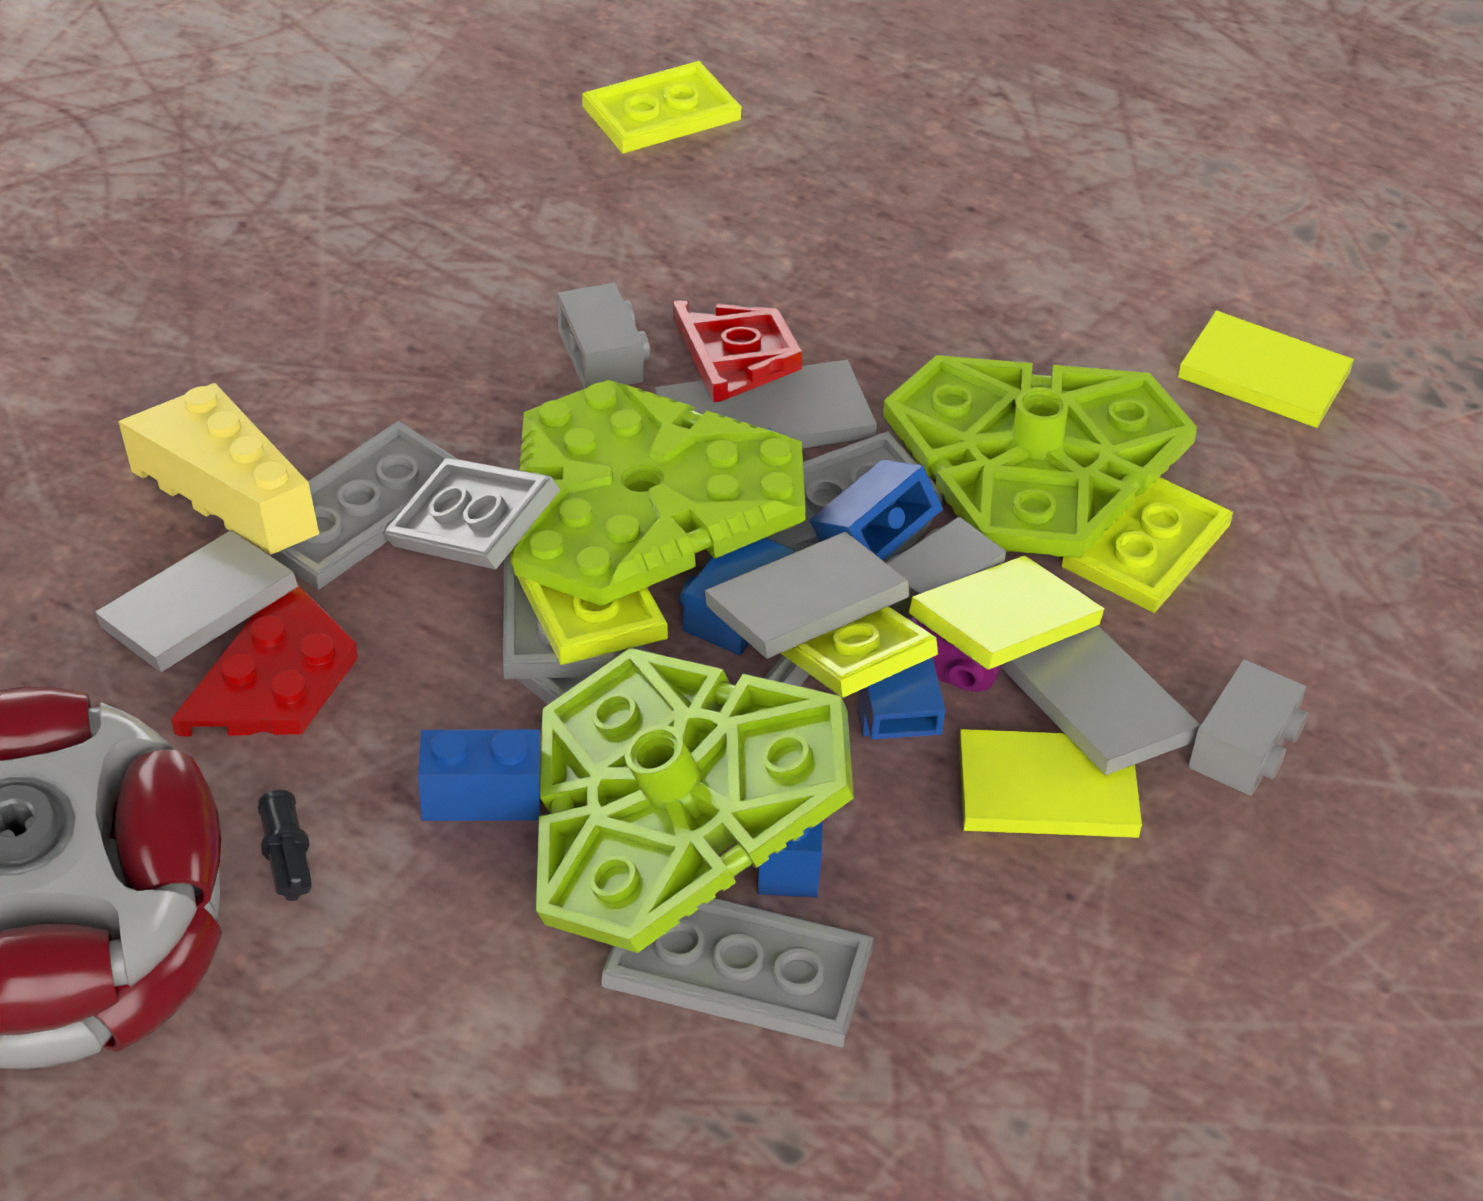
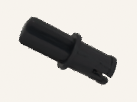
(284, 844)

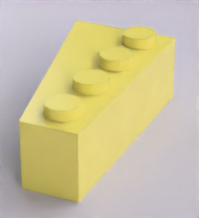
(223, 465)

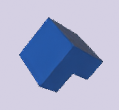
(903, 704)

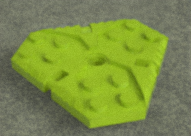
(1038, 455)
(648, 489)
(663, 772)

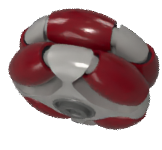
(99, 878)

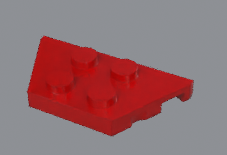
(738, 347)
(272, 672)

